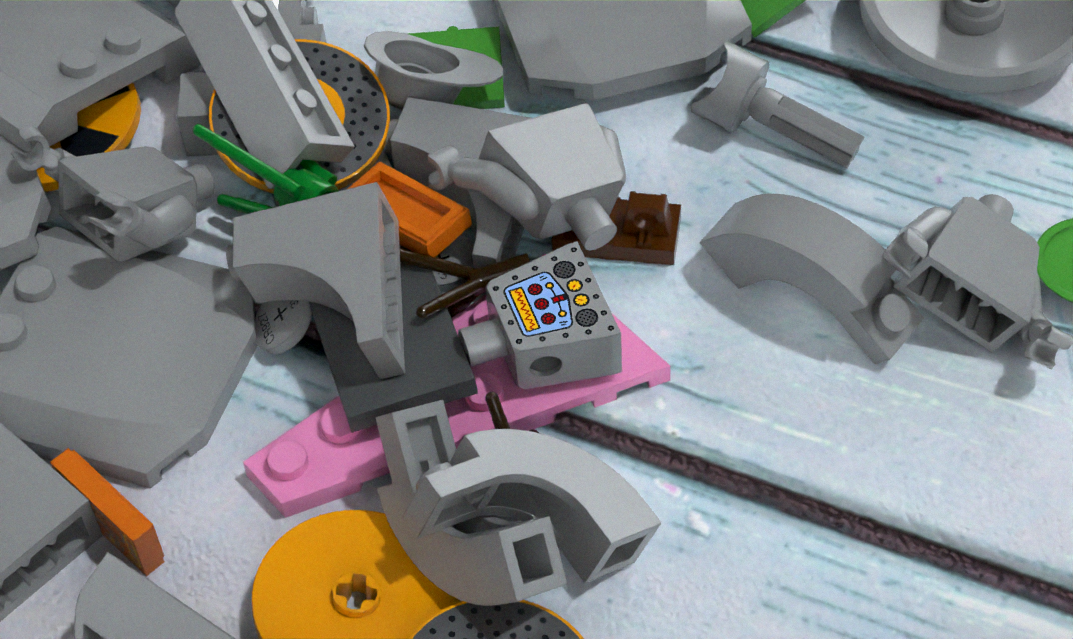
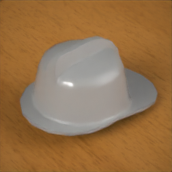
(425, 69)

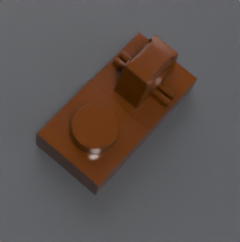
(645, 231)

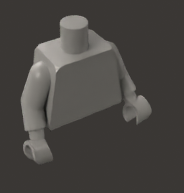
(546, 173)
(122, 197)
(977, 275)

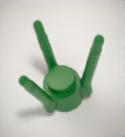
(289, 187)

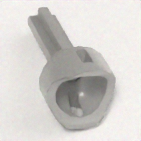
(744, 95)

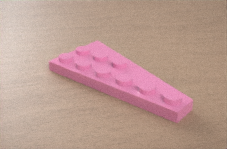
(326, 461)

